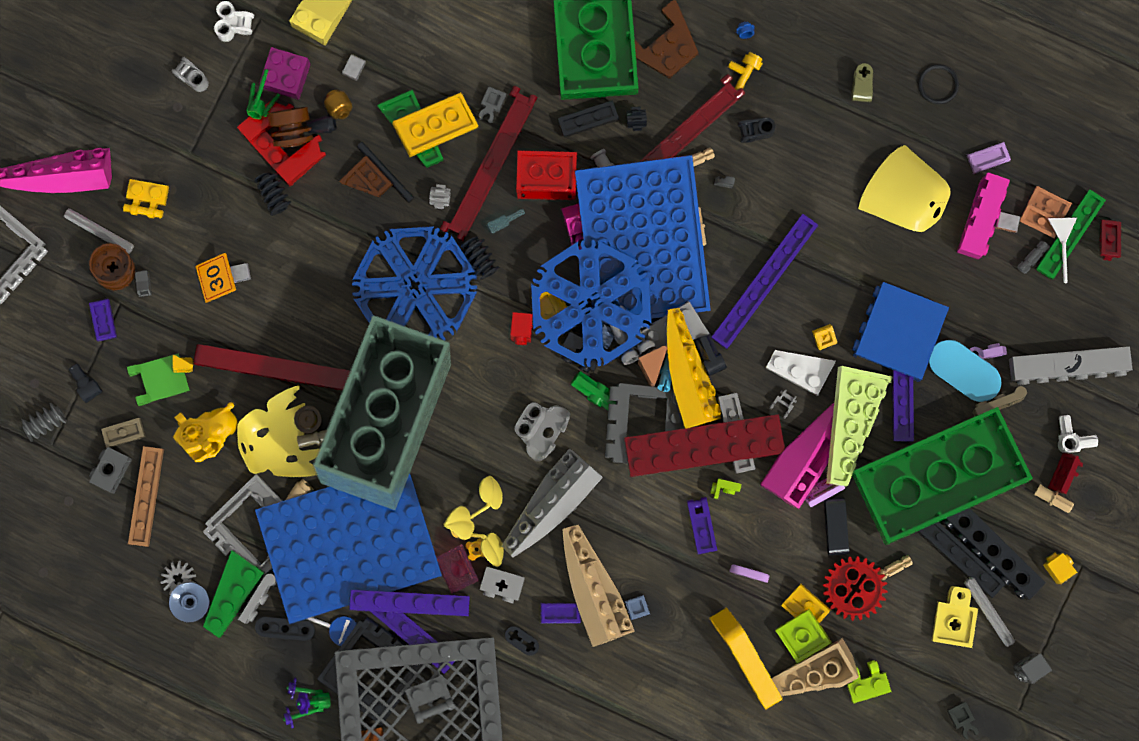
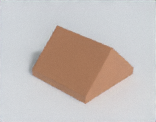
(651, 364)

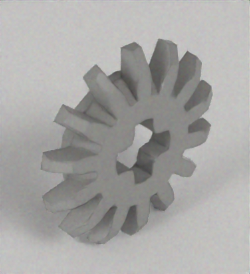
(186, 576)

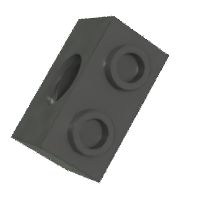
(120, 464)
(1031, 668)

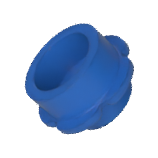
(745, 30)

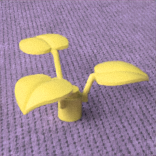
(462, 527)

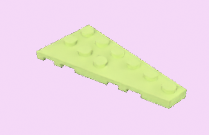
(854, 414)

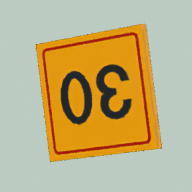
(215, 277)

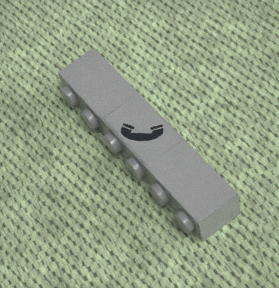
(1070, 364)

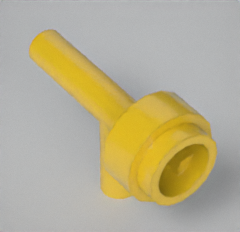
(752, 62)

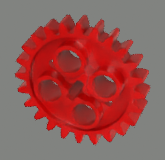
(870, 599)

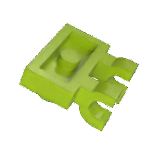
(870, 686)

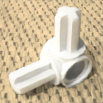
(1078, 442)

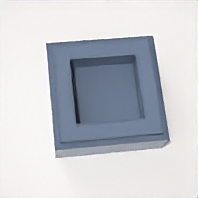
(637, 607)

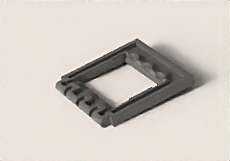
(619, 414)

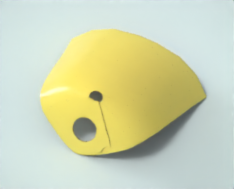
(904, 190)

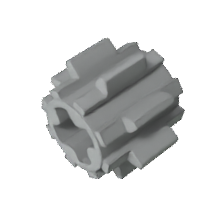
(440, 196)

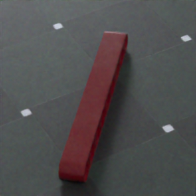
(270, 367)

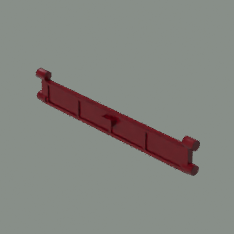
(697, 122)
(491, 165)

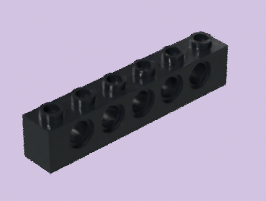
(1032, 581)

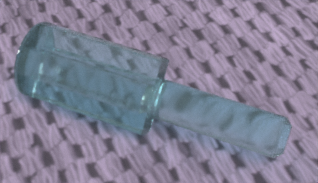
(503, 221)

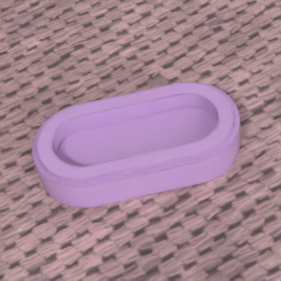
(749, 573)

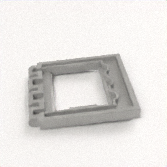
(24, 262)
(216, 529)

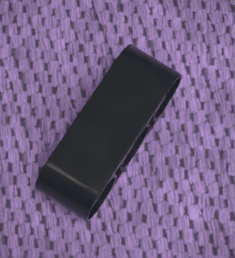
(836, 526)

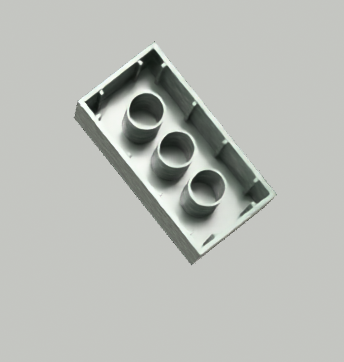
(383, 412)

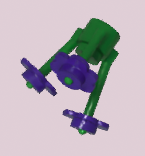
(319, 700)

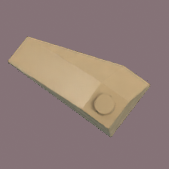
(824, 669)

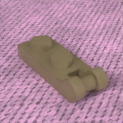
(1001, 401)

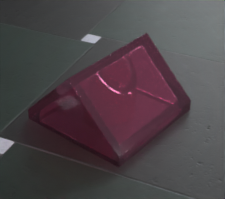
(457, 569)

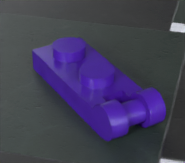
(702, 526)

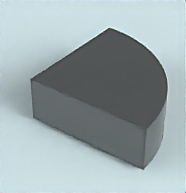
(728, 182)

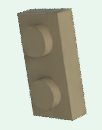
(123, 432)

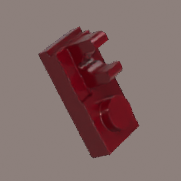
(1110, 239)
(1065, 473)

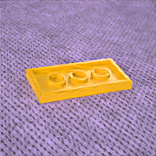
(435, 124)

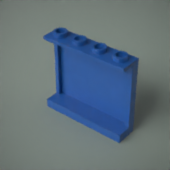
(900, 330)

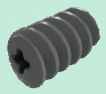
(42, 421)

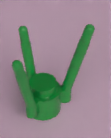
(256, 108)

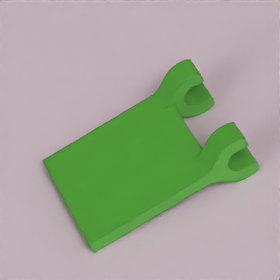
(159, 380)

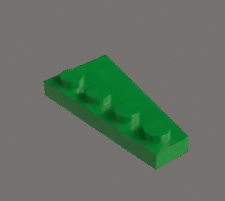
(403, 106)

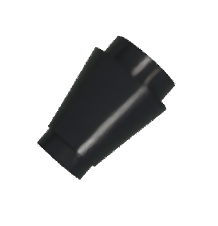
(324, 124)

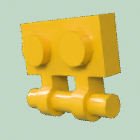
(146, 192)

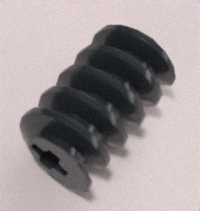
(272, 194)
(480, 257)

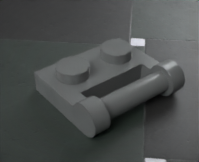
(427, 692)

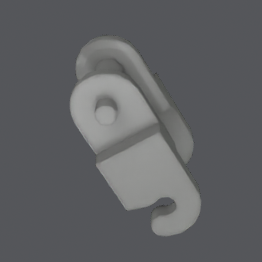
(789, 407)

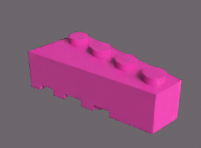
(982, 216)

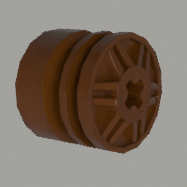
(290, 126)
(104, 260)

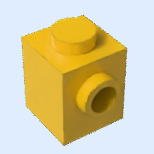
(1059, 567)

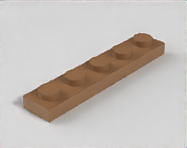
(146, 496)

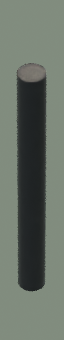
(396, 183)

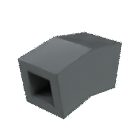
(143, 283)

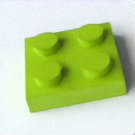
(803, 636)

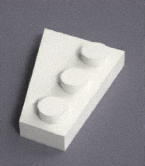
(801, 370)

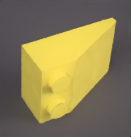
(319, 18)

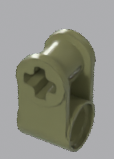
(862, 87)

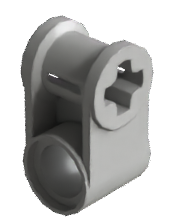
(189, 73)

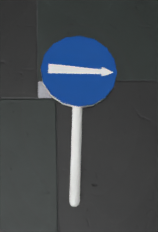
(339, 628)

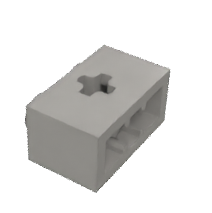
(513, 581)

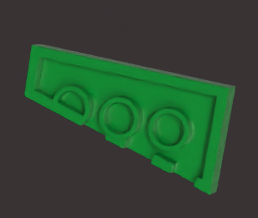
(234, 588)

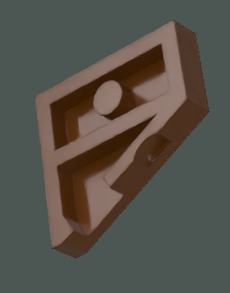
(367, 178)

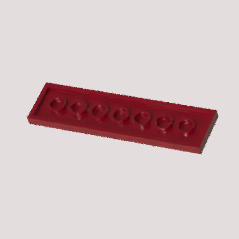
(704, 445)

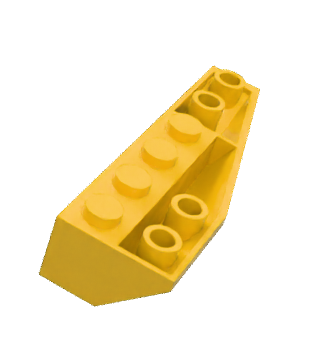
(688, 374)

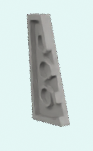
(658, 329)

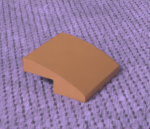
(1044, 206)

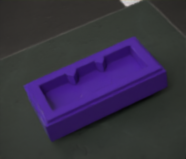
(103, 320)
(560, 613)

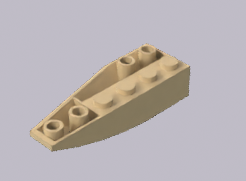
(594, 591)

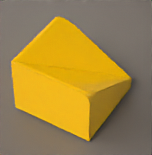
(182, 365)

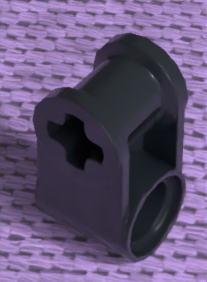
(754, 129)

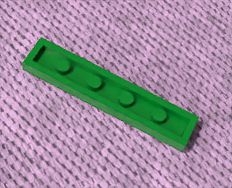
(1085, 214)

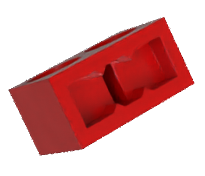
(521, 328)

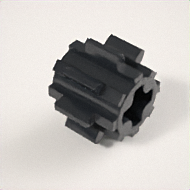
(636, 118)

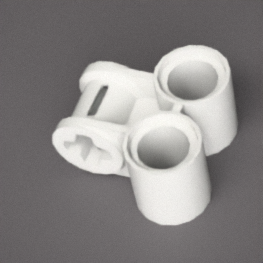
(237, 22)

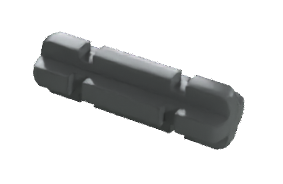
(1033, 257)

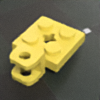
(959, 610)

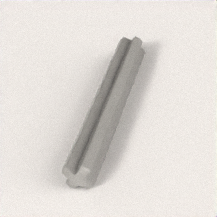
(97, 230)
(989, 611)

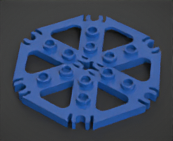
(423, 268)
(592, 322)

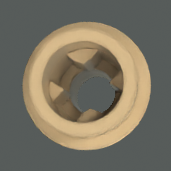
(299, 489)

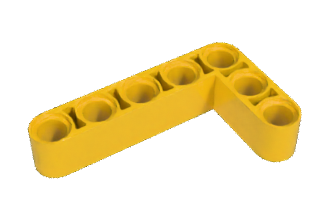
(746, 657)

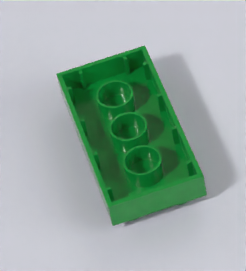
(595, 48)
(941, 476)

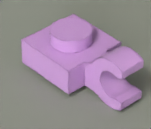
(993, 350)

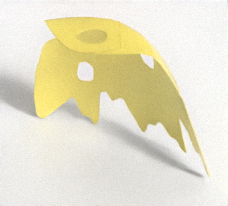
(280, 441)

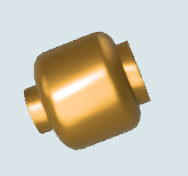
(338, 104)

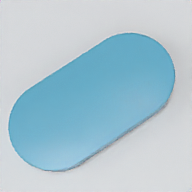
(965, 370)

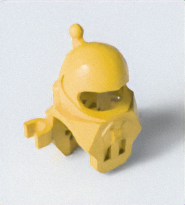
(206, 432)

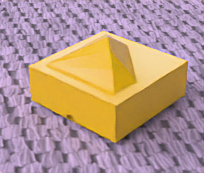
(824, 337)

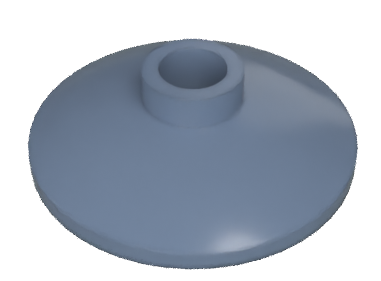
(179, 606)

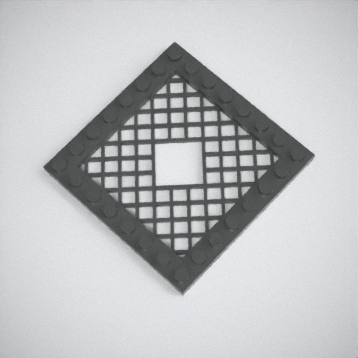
(486, 674)

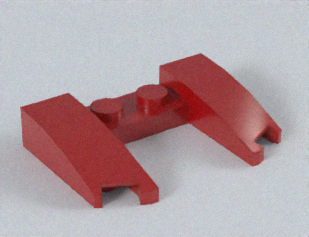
(287, 167)

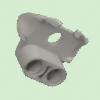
(537, 445)

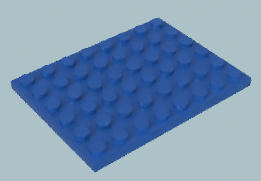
(653, 218)
(344, 543)

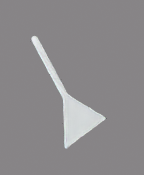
(1063, 228)

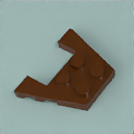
(671, 49)

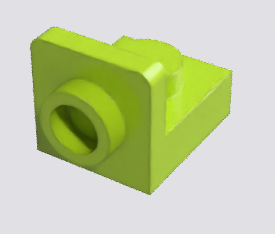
(728, 486)

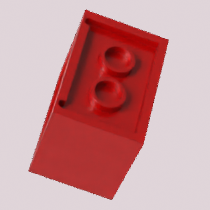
(546, 175)

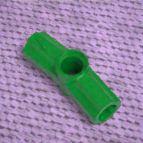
(595, 391)

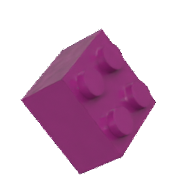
(285, 73)

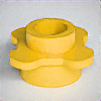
(471, 548)

